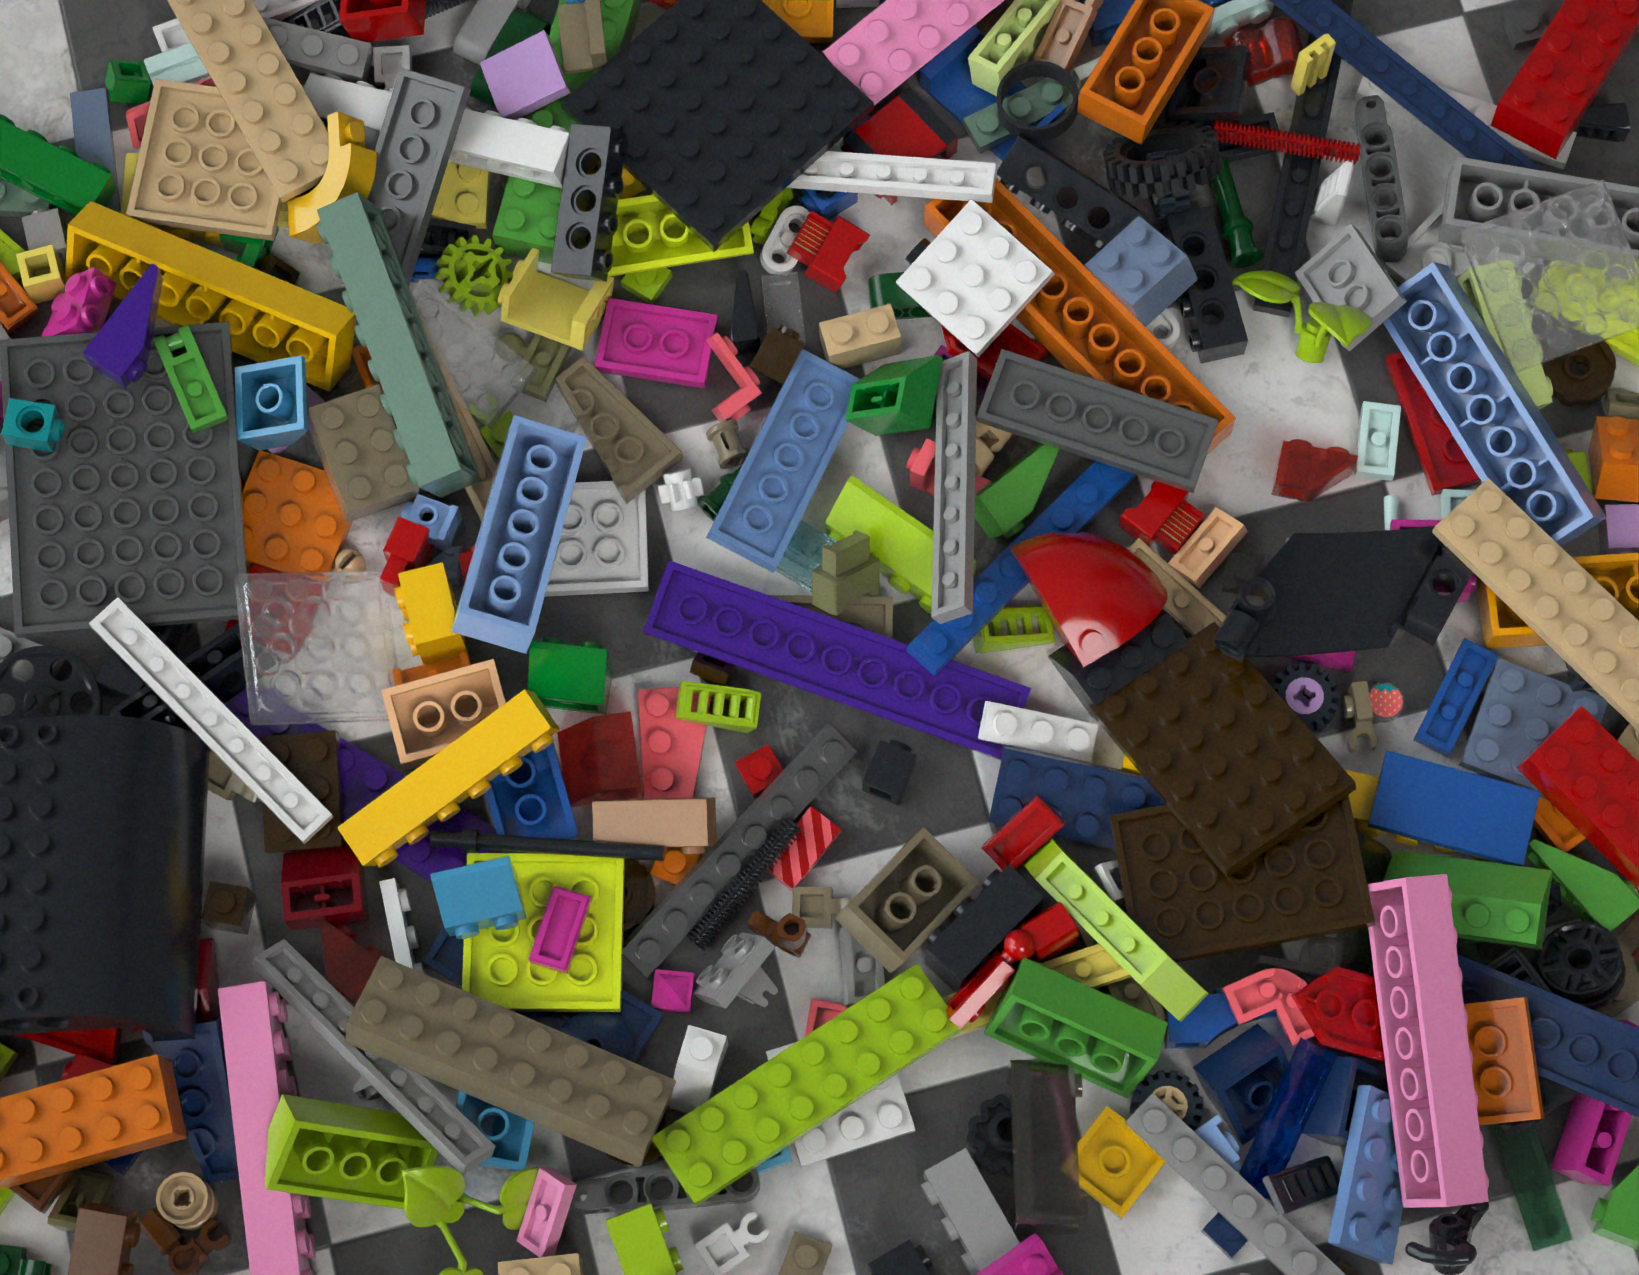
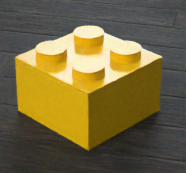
(430, 608)

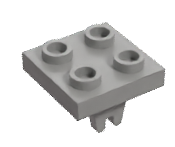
(737, 973)

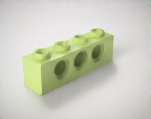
(1010, 42)

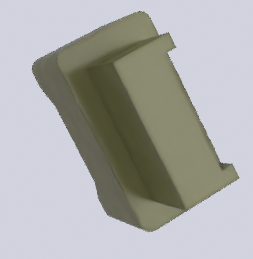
(845, 573)

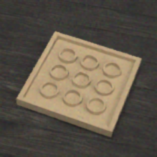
(200, 168)

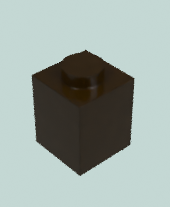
(777, 353)
(228, 907)

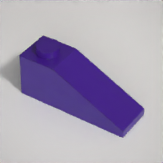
(126, 337)

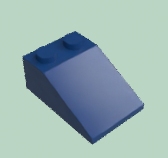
(533, 799)

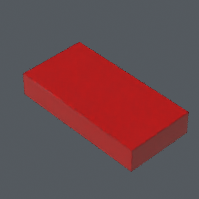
(1023, 834)

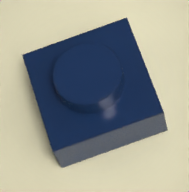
(1224, 1235)

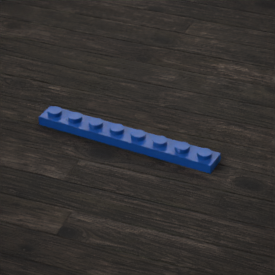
(1004, 576)

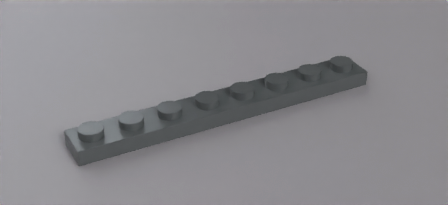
(723, 861)

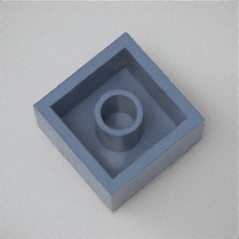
(1143, 270)

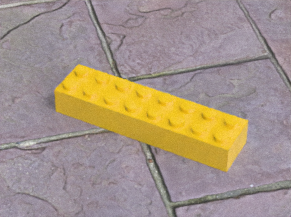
(203, 287)

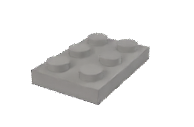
(1352, 276)

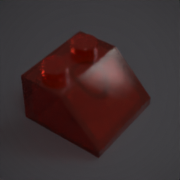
(600, 759)

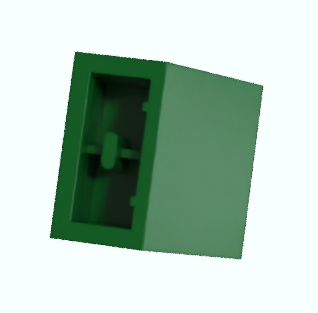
(895, 397)
(570, 675)

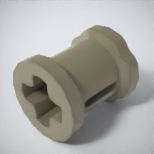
(727, 444)

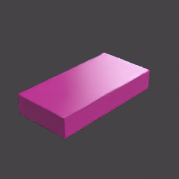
(560, 929)

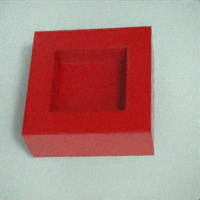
(759, 770)

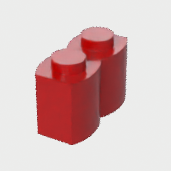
(1052, 932)

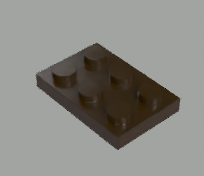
(317, 765)

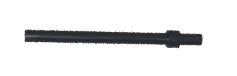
(471, 841)

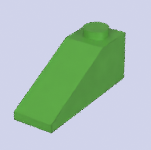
(1014, 492)
(1586, 888)
(1619, 1211)

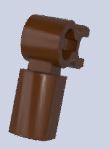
(787, 934)
(185, 1258)

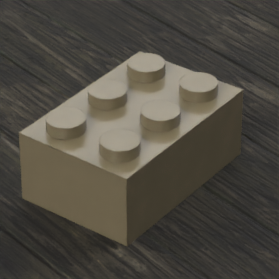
(360, 453)
(907, 900)

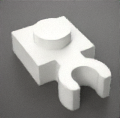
(388, 63)
(726, 1248)

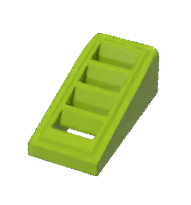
(997, 642)
(749, 698)

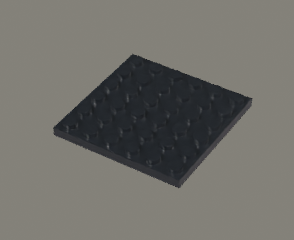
(719, 110)

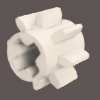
(680, 489)

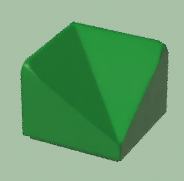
(127, 81)

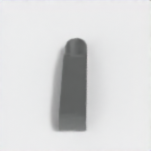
(1385, 190)
(600, 1192)

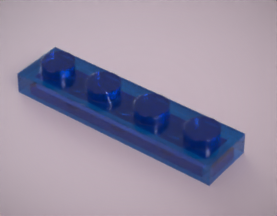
(1287, 1113)

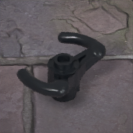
(1450, 1240)

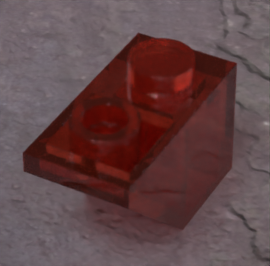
(1309, 470)
(346, 962)

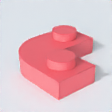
(1266, 992)

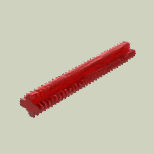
(1291, 142)

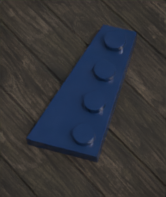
(204, 1097)

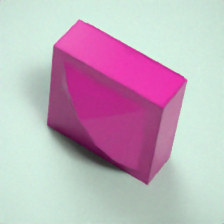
(672, 991)

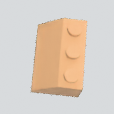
(440, 709)

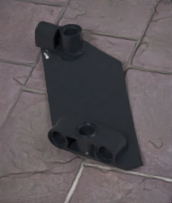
(1344, 594)

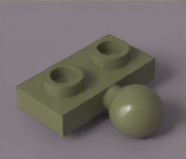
(543, 354)

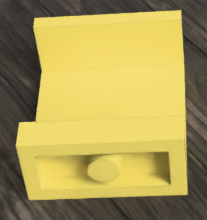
(552, 305)

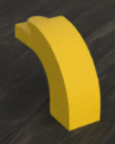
(348, 171)

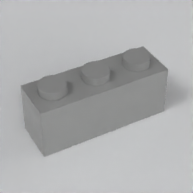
(969, 1211)

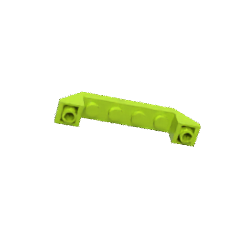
(1115, 930)

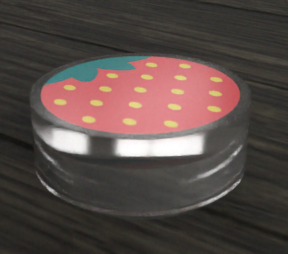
(1386, 702)

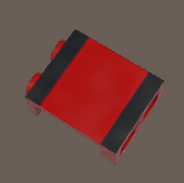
(903, 129)

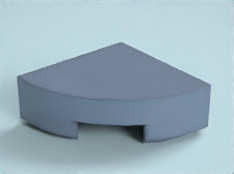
(451, 562)

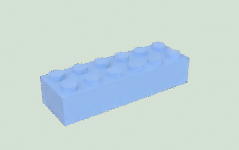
(519, 534)

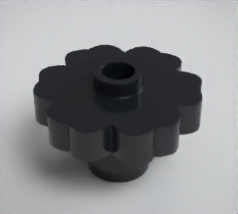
(984, 1135)

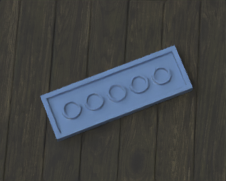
(785, 462)

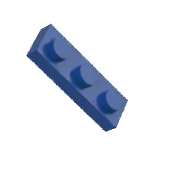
(1456, 697)

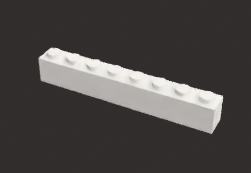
(482, 140)

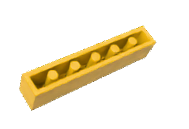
(448, 779)

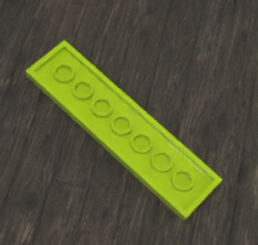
(805, 1085)

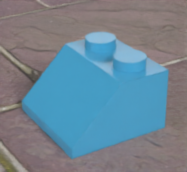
(271, 403)
(479, 897)
(504, 1129)

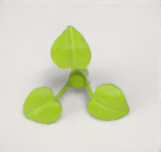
(1328, 319)
(438, 1197)

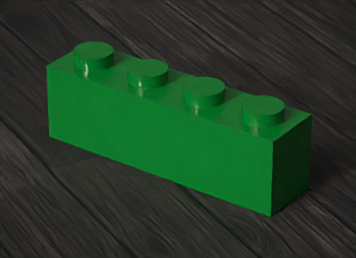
(51, 171)

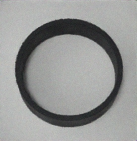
(1037, 69)

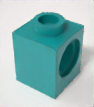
(22, 412)

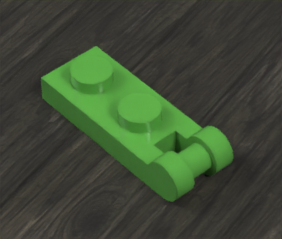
(191, 380)

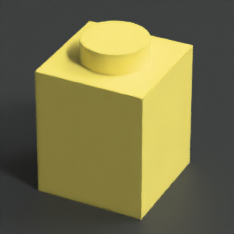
(42, 273)

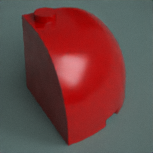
(1091, 590)

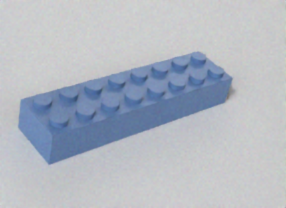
(1488, 405)

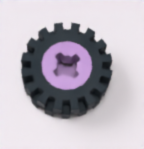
(1315, 711)

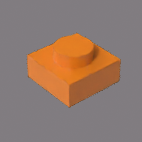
(674, 866)

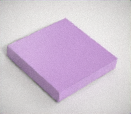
(525, 77)

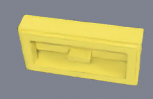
(1310, 67)

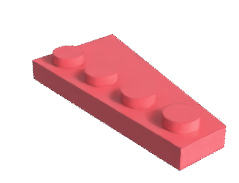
(668, 745)

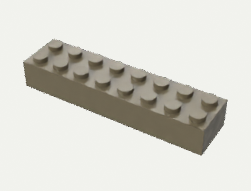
(509, 1061)

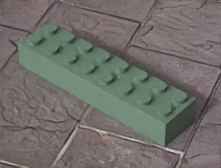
(397, 345)

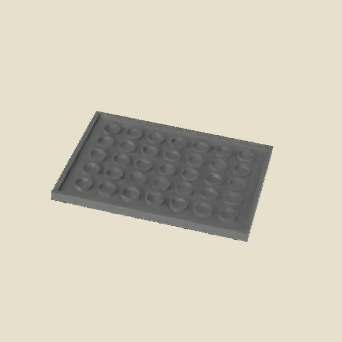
(126, 495)

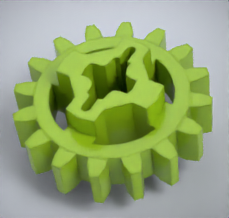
(460, 264)

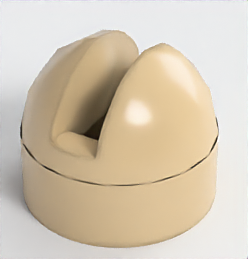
(356, 565)

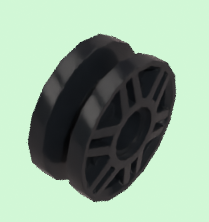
(1580, 944)

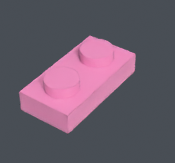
(546, 1212)

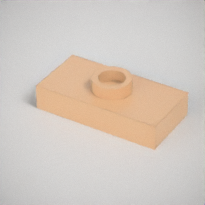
(1208, 547)

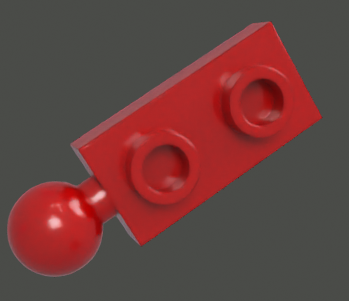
(989, 978)

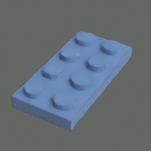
(1369, 1187)

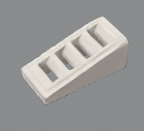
(1331, 195)

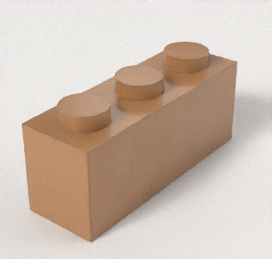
(657, 821)

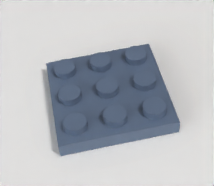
(1517, 717)

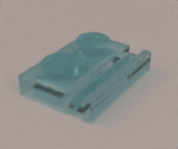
(803, 554)

